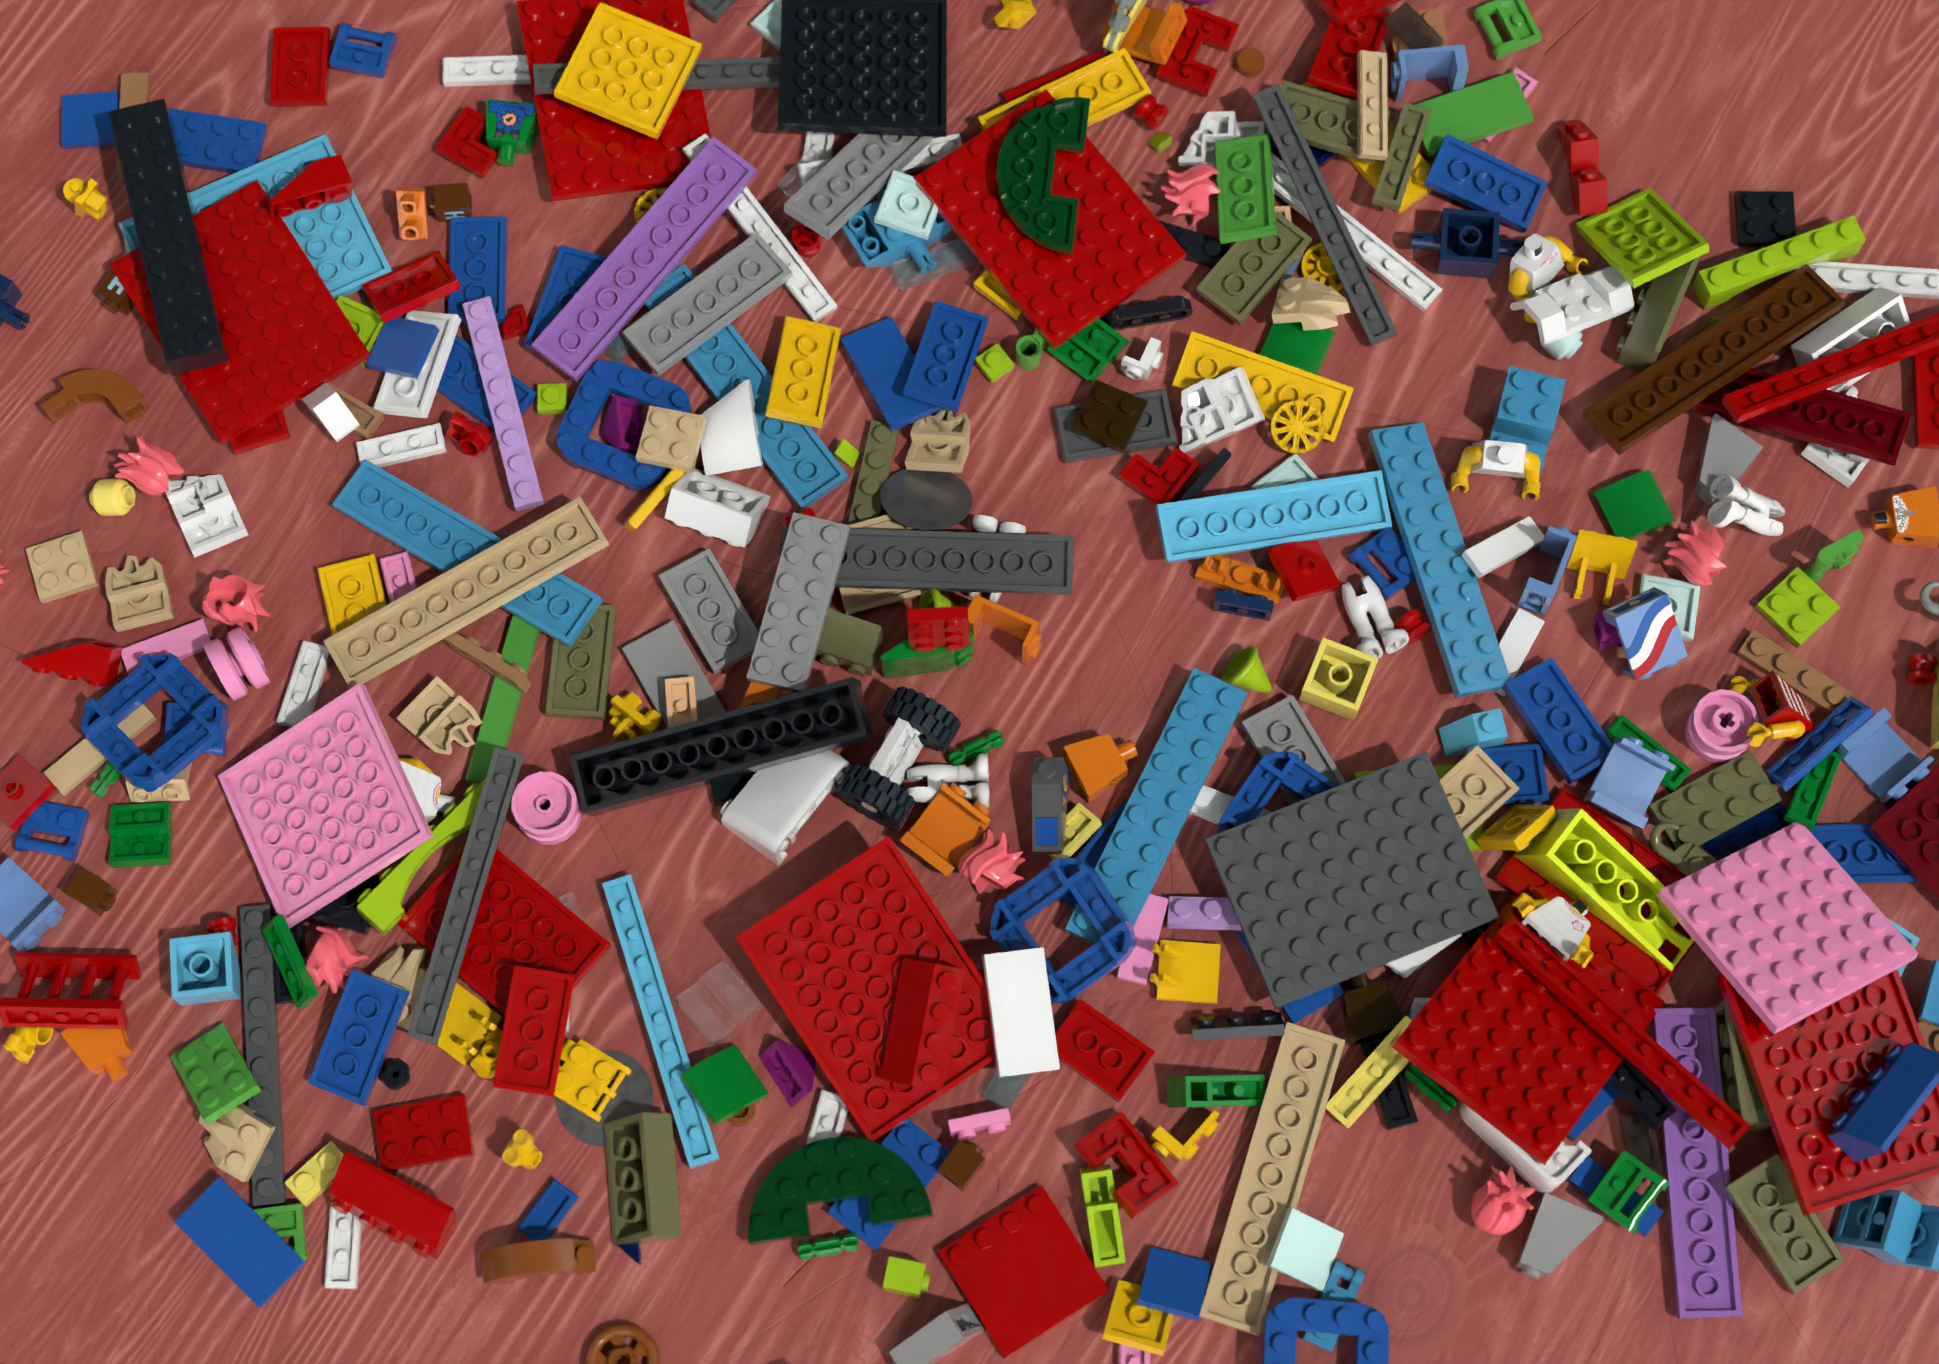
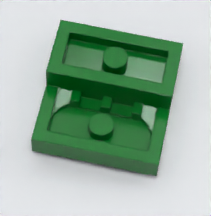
(1297, 347)
(1091, 350)
(1634, 506)
(140, 835)
(724, 1084)

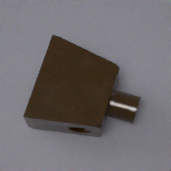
(1369, 1010)

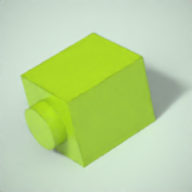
(906, 1277)

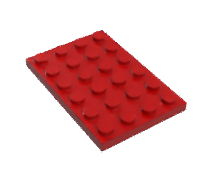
(513, 926)

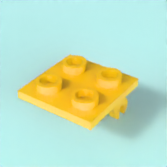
(1603, 555)
(1187, 971)
(466, 1025)

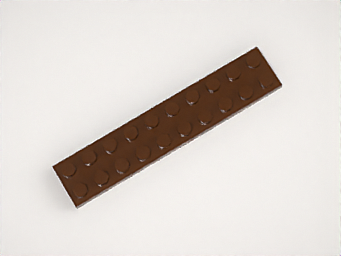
(1712, 359)

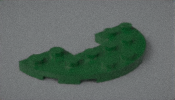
(1027, 169)
(835, 1172)

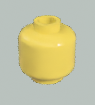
(112, 497)

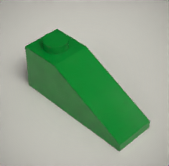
(1215, 1091)

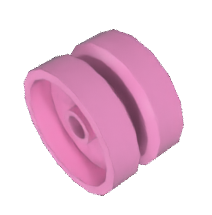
(241, 661)
(1719, 726)
(531, 807)

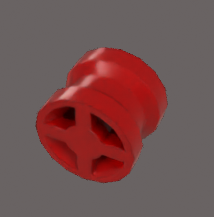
(1151, 112)
(804, 234)
(1413, 625)
(1922, 669)
(223, 925)

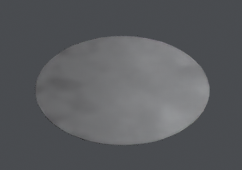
(926, 499)
(632, 1097)

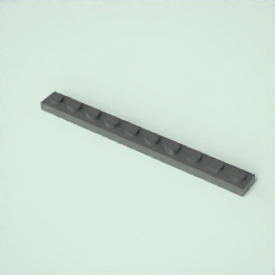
(705, 74)
(1325, 215)
(465, 896)
(263, 1051)

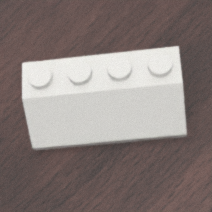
(1865, 319)

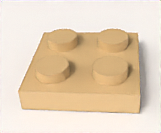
(671, 438)
(62, 567)

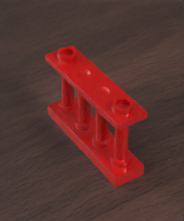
(70, 1013)

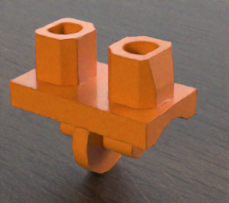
(412, 213)

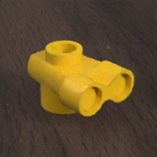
(24, 1041)
(486, 1059)
(522, 1151)

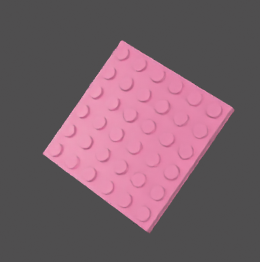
(325, 805)
(1787, 926)

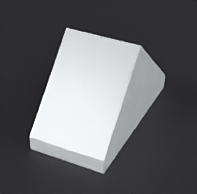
(331, 411)

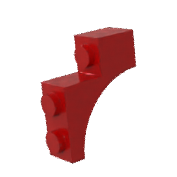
(1582, 158)

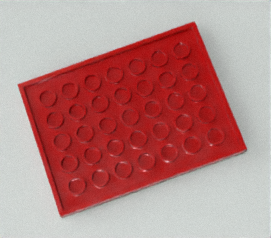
(584, 150)
(1115, 239)
(273, 312)
(837, 971)
(1516, 1046)
(1813, 1073)

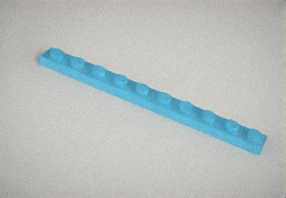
(660, 1020)

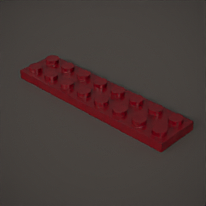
(1825, 420)

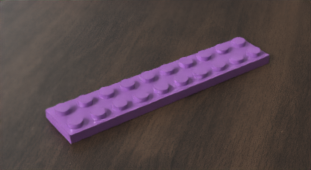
(644, 259)
(1697, 1171)

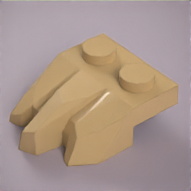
(1308, 303)
(939, 443)
(138, 594)
(439, 718)
(405, 973)
(237, 1141)

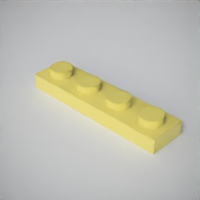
(1369, 1079)

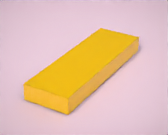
(653, 499)

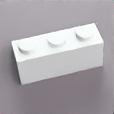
(716, 507)

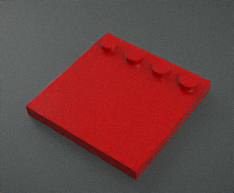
(1023, 1271)

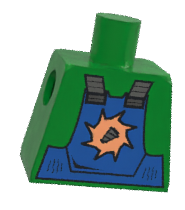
(510, 128)

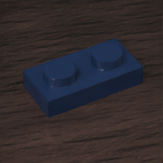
(1232, 602)

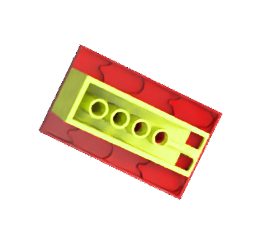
(1616, 879)

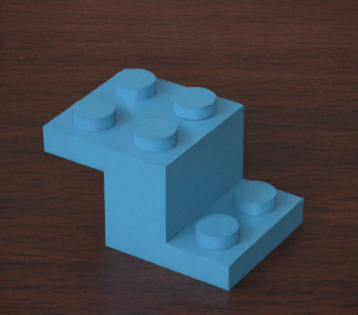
(1528, 410)
(1892, 1229)

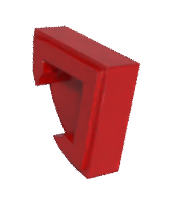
(516, 323)

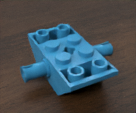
(883, 245)

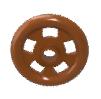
(616, 1334)

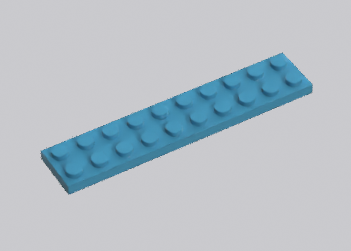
(787, 448)
(448, 539)
(1435, 552)
(1164, 796)

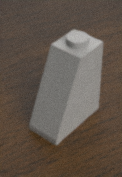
(1723, 452)
(1553, 1235)
(939, 1337)

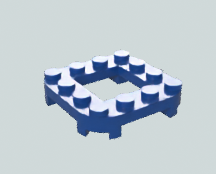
(585, 408)
(153, 674)
(1269, 773)
(1099, 905)
(1327, 1317)

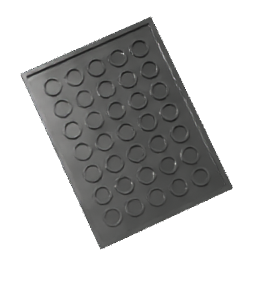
(1351, 879)

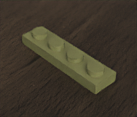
(1401, 157)
(873, 472)

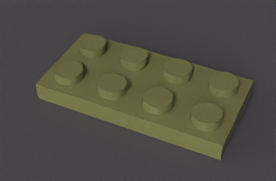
(1325, 119)
(1252, 270)
(582, 673)
(1716, 801)
(1792, 1242)

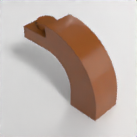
(95, 386)
(537, 1258)

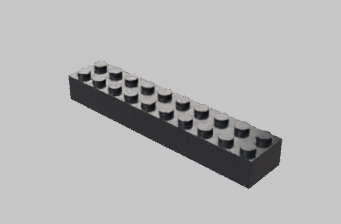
(168, 237)
(722, 746)

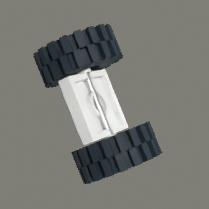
(916, 724)

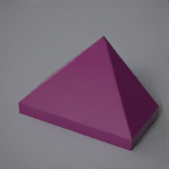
(622, 424)
(791, 1070)

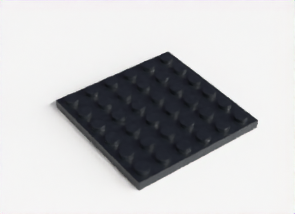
(864, 67)

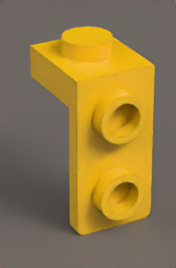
(1015, 13)
(1167, 1145)

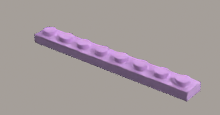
(503, 404)

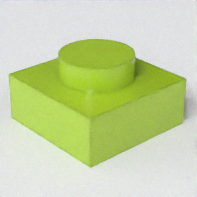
(994, 363)
(552, 398)

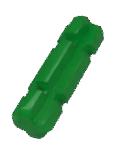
(978, 746)
(107, 776)
(1431, 1088)
(827, 1246)

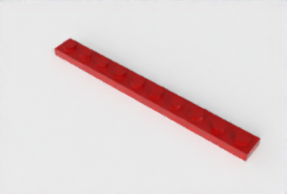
(1833, 369)
(1621, 1032)

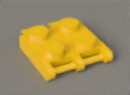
(587, 1077)

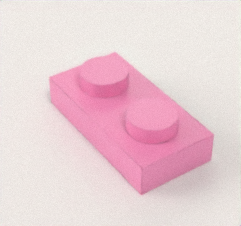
(991, 1121)

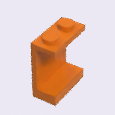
(1152, 33)
(1007, 620)
(947, 828)

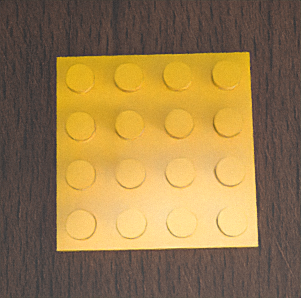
(628, 70)

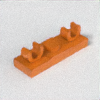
(1240, 577)

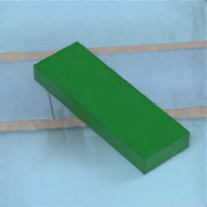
(1624, 727)
(1812, 792)
(290, 961)

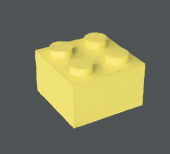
(1338, 679)

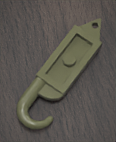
(1686, 857)

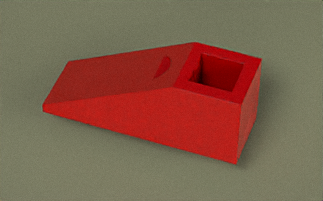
(316, 185)
(89, 660)

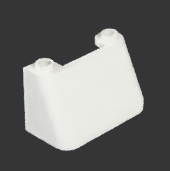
(781, 801)
(1542, 1177)

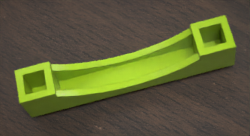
(1734, 276)
(383, 905)

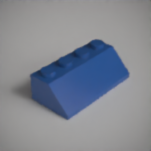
(1887, 1101)

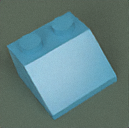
(204, 969)

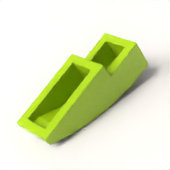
(1102, 1216)

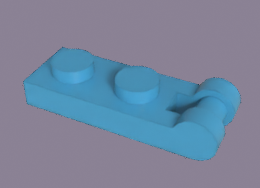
(1335, 1293)

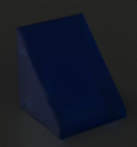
(632, 1251)

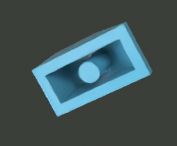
(1480, 729)

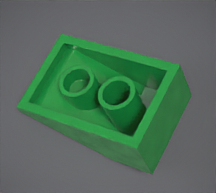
(905, 662)

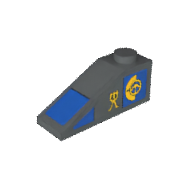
(1049, 804)

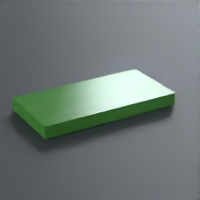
(1476, 112)
(1245, 188)

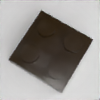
(1109, 416)

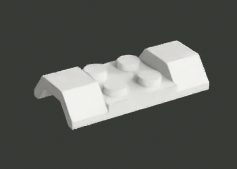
(1577, 303)

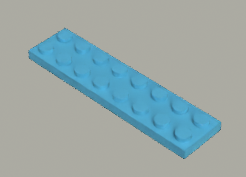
(1273, 516)

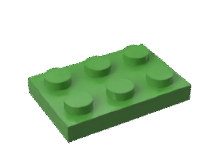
(215, 1073)

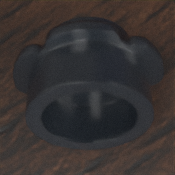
(401, 1080)

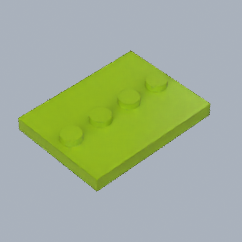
(1642, 237)

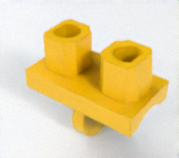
(86, 198)
(629, 721)

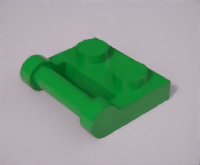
(1619, 1185)

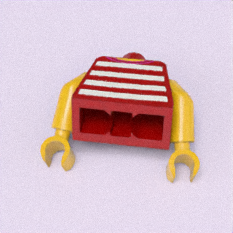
(1779, 707)

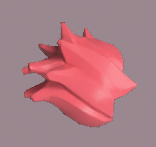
(1192, 191)
(148, 467)
(1697, 554)
(234, 601)
(991, 863)
(333, 959)
(1500, 1204)

